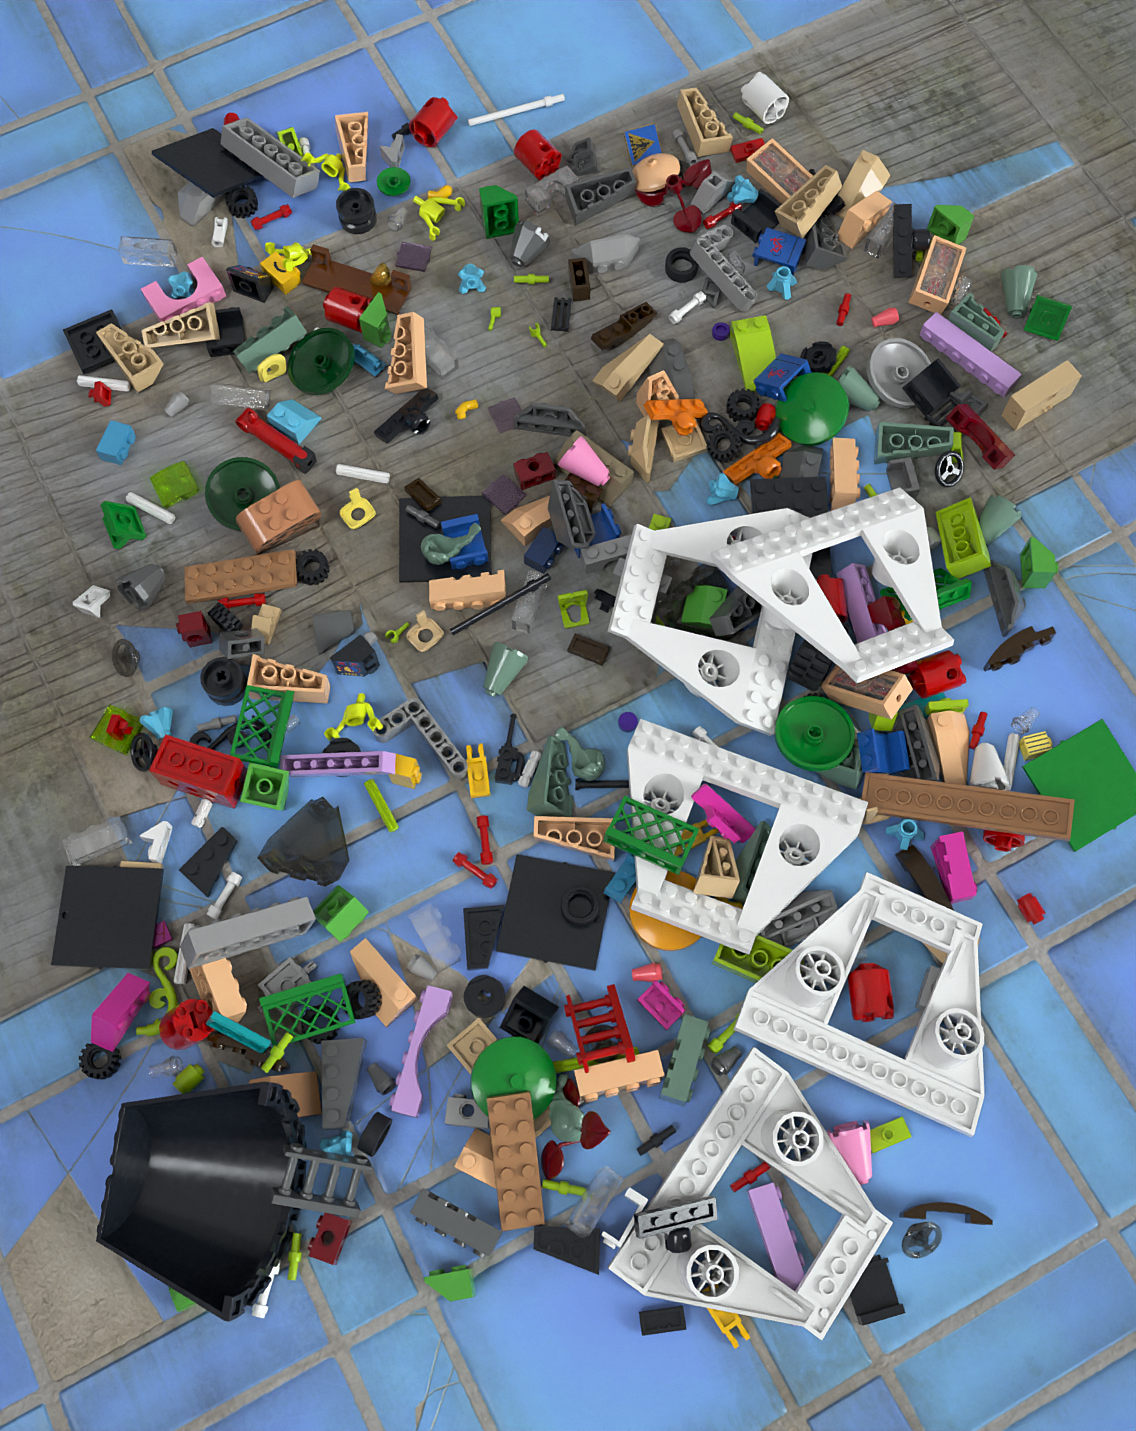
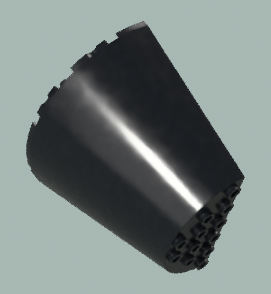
(197, 1190)

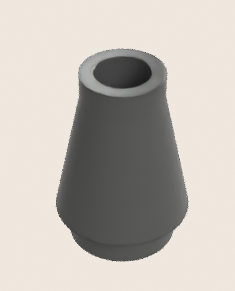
(725, 1061)
(381, 1079)

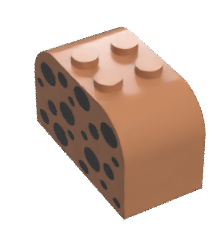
(277, 516)

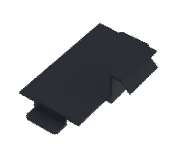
(606, 599)

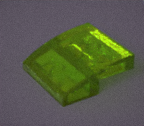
(174, 484)
(99, 733)

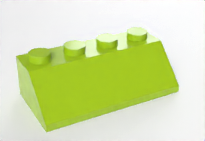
(753, 966)

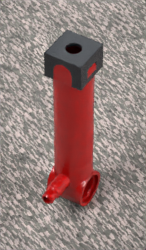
(301, 456)

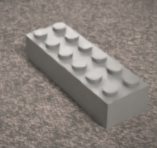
(269, 157)
(246, 932)

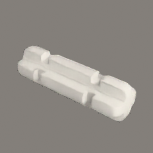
(529, 769)
(202, 812)

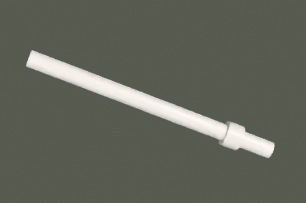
(546, 101)

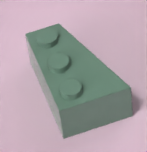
(976, 323)

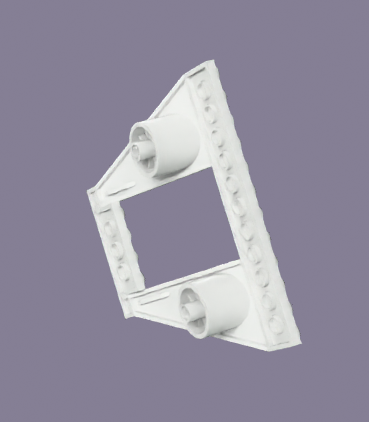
(790, 597)
(748, 677)
(809, 824)
(930, 1077)
(750, 1116)

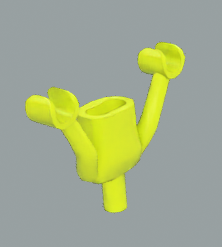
(332, 166)
(432, 211)
(291, 252)
(354, 716)

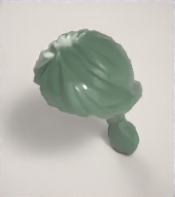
(440, 548)
(585, 762)
(564, 1116)

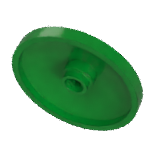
(813, 409)
(814, 733)
(513, 1067)

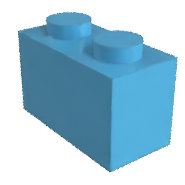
(116, 442)

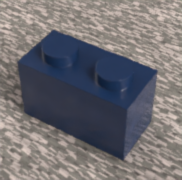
(543, 551)

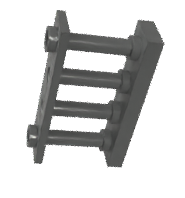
(326, 1202)

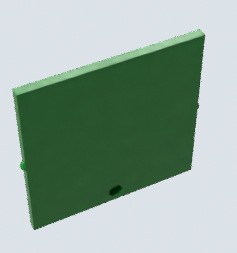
(1093, 774)

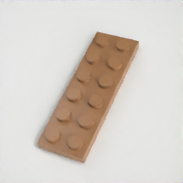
(240, 576)
(515, 1160)

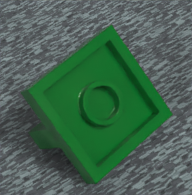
(1047, 317)
(122, 523)

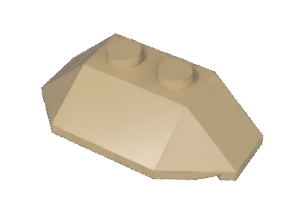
(643, 446)

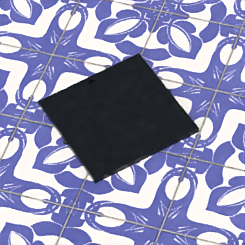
(207, 163)
(412, 562)
(108, 917)
(534, 919)

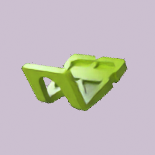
(577, 598)

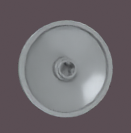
(892, 367)

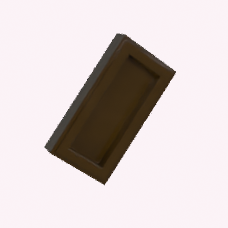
(423, 494)
(588, 649)

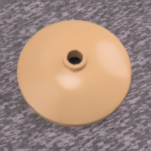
(654, 170)

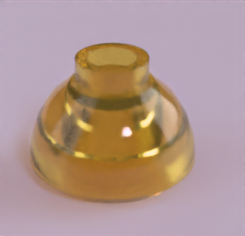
(381, 276)

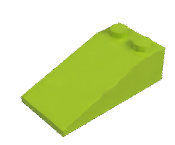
(752, 347)
(962, 539)

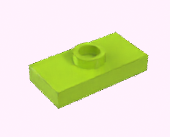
(945, 705)
(889, 1134)

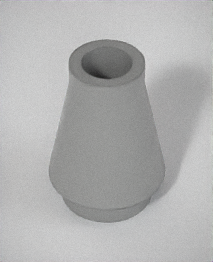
(176, 403)
(420, 967)

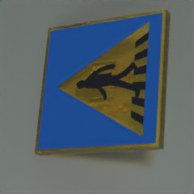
(642, 142)

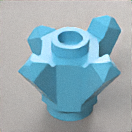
(742, 191)
(471, 279)
(781, 282)
(181, 284)
(721, 490)
(158, 722)
(905, 832)
(338, 1145)

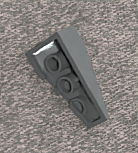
(822, 245)

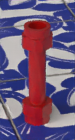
(711, 221)
(258, 223)
(258, 599)
(483, 824)
(488, 879)

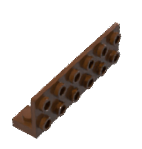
(327, 274)

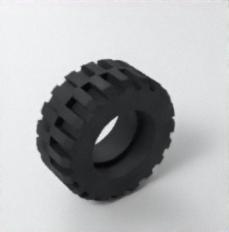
(810, 665)

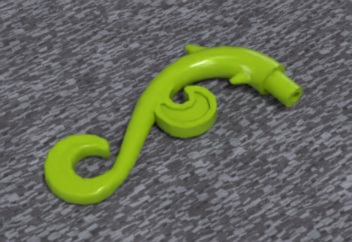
(168, 990)

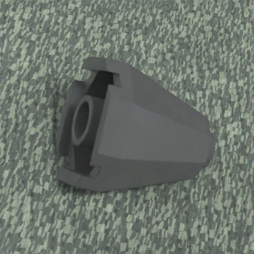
(527, 243)
(141, 585)

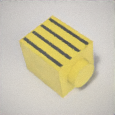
(1034, 745)

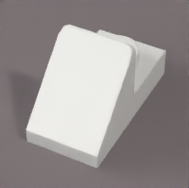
(90, 600)
(159, 836)

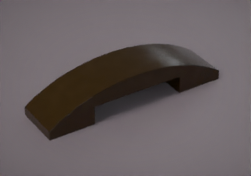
(923, 876)
(971, 1215)

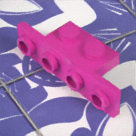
(723, 815)

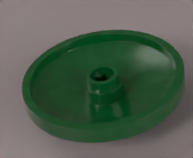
(321, 361)
(237, 486)

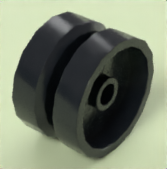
(356, 211)
(224, 681)

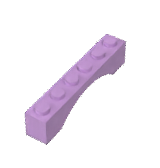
(433, 1009)

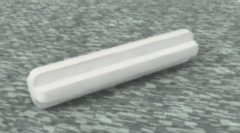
(113, 384)
(362, 473)
(150, 508)
(1011, 756)
(181, 967)

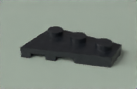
(209, 860)
(481, 930)
(568, 1246)

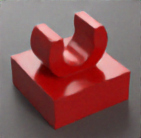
(101, 393)
(118, 727)

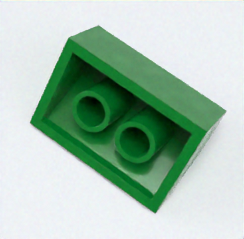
(498, 211)

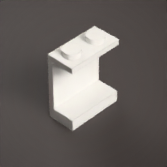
(638, 1200)

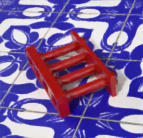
(615, 1015)

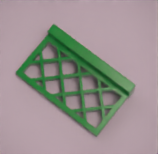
(946, 594)
(278, 733)
(645, 850)
(302, 992)

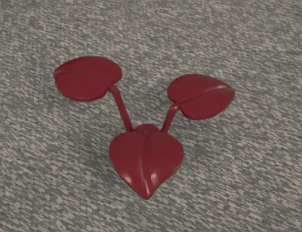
(689, 218)
(592, 1134)

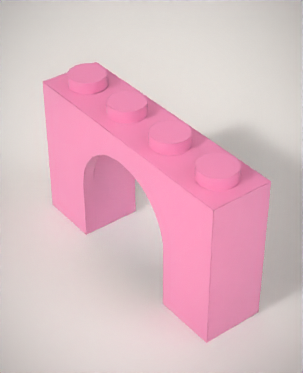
(208, 290)

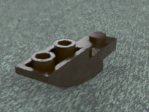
(626, 327)
(1015, 646)
(257, 1059)

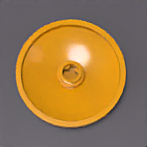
(659, 933)

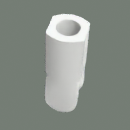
(219, 232)

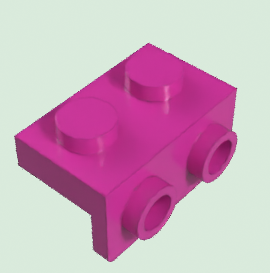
(661, 1004)

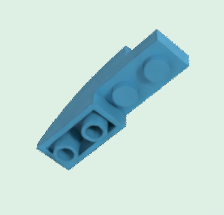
(623, 880)

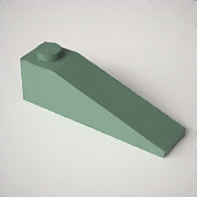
(848, 772)
(550, 784)
(749, 860)

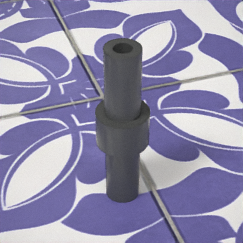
(423, 516)

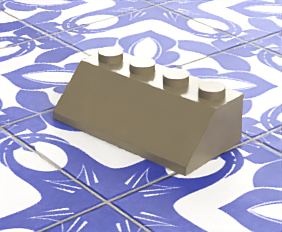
(620, 475)

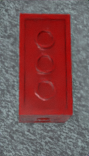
(199, 771)

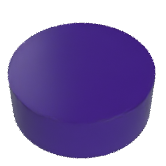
(720, 331)
(627, 722)

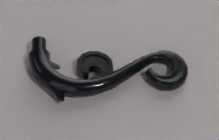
(747, 425)
(230, 733)

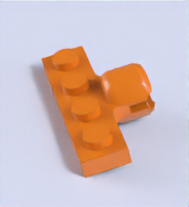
(679, 411)
(759, 461)

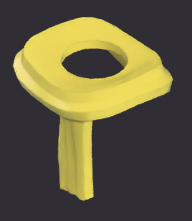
(275, 363)
(356, 502)

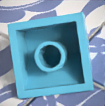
(293, 420)

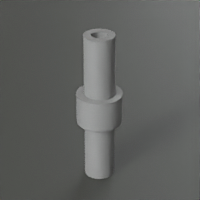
(216, 723)

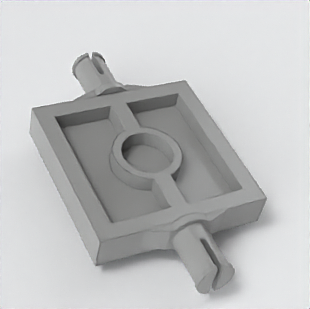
(286, 977)

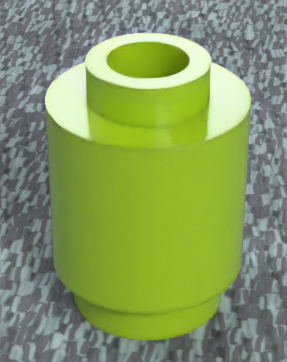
(189, 1078)

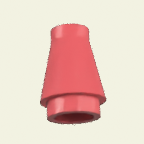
(886, 317)
(648, 973)

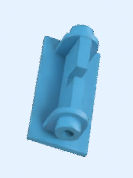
(368, 360)

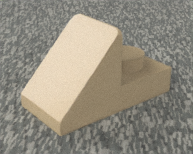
(266, 621)

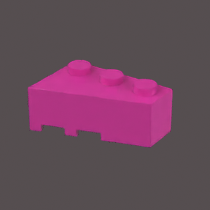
(954, 867)
(118, 1011)

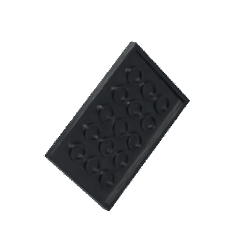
(801, 495)

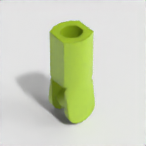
(957, 445)

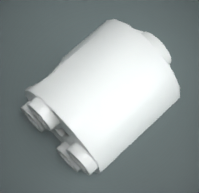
(765, 98)

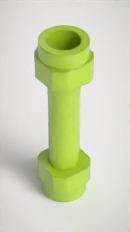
(717, 1044)

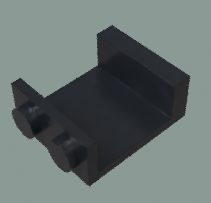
(757, 216)
(230, 330)
(931, 386)
(875, 1294)

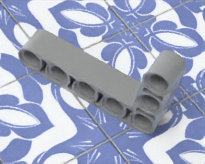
(731, 283)
(428, 733)

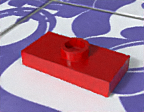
(744, 150)

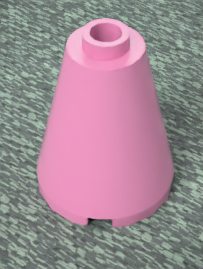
(584, 463)
(854, 1145)

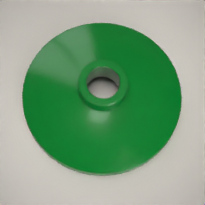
(393, 181)

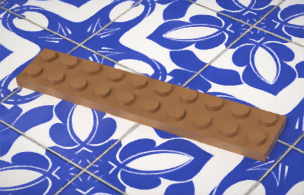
(969, 806)

